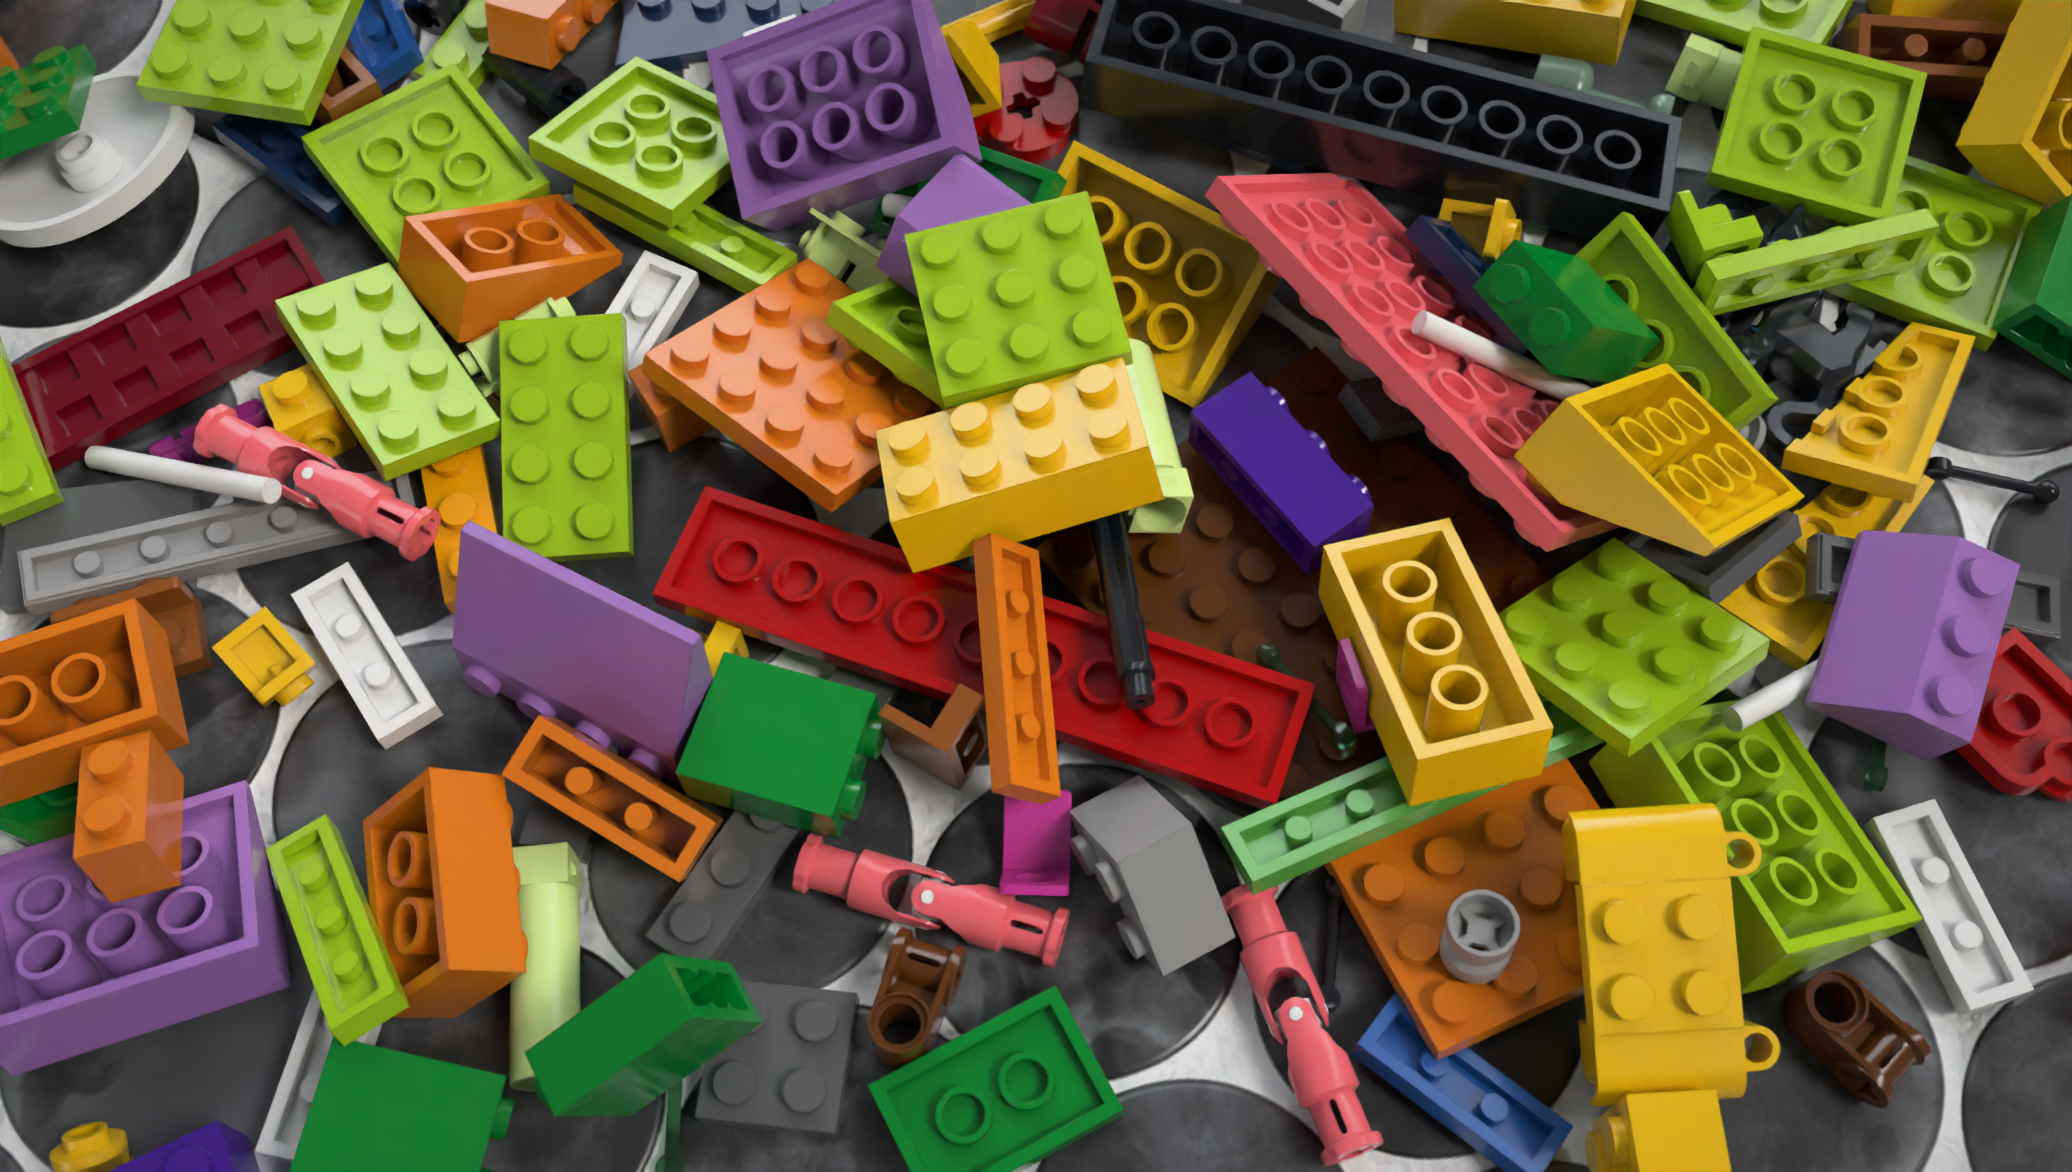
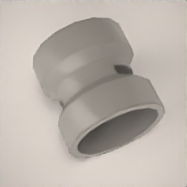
(1482, 921)

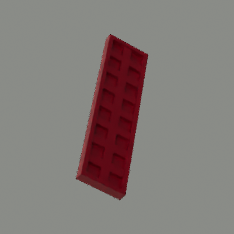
(164, 349)

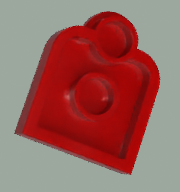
(2024, 723)

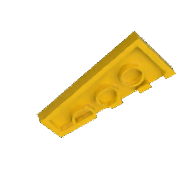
(1889, 419)
(1775, 595)

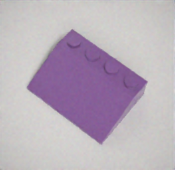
(839, 108)
(577, 652)
(106, 971)

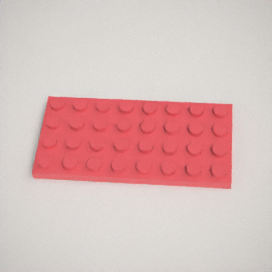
(1368, 286)

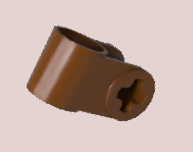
(916, 987)
(1861, 1041)

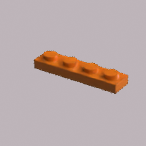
(1016, 671)

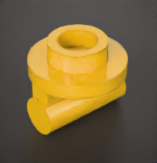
(91, 1149)

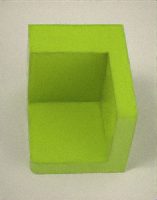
(1708, 232)

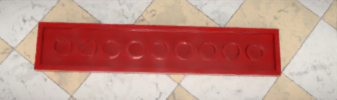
(866, 611)

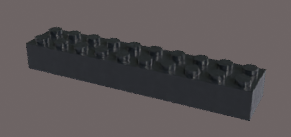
(1381, 112)

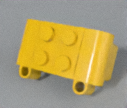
(1661, 951)

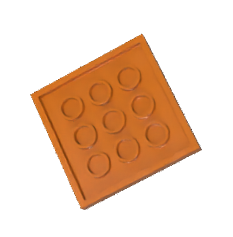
(790, 384)
(1492, 843)

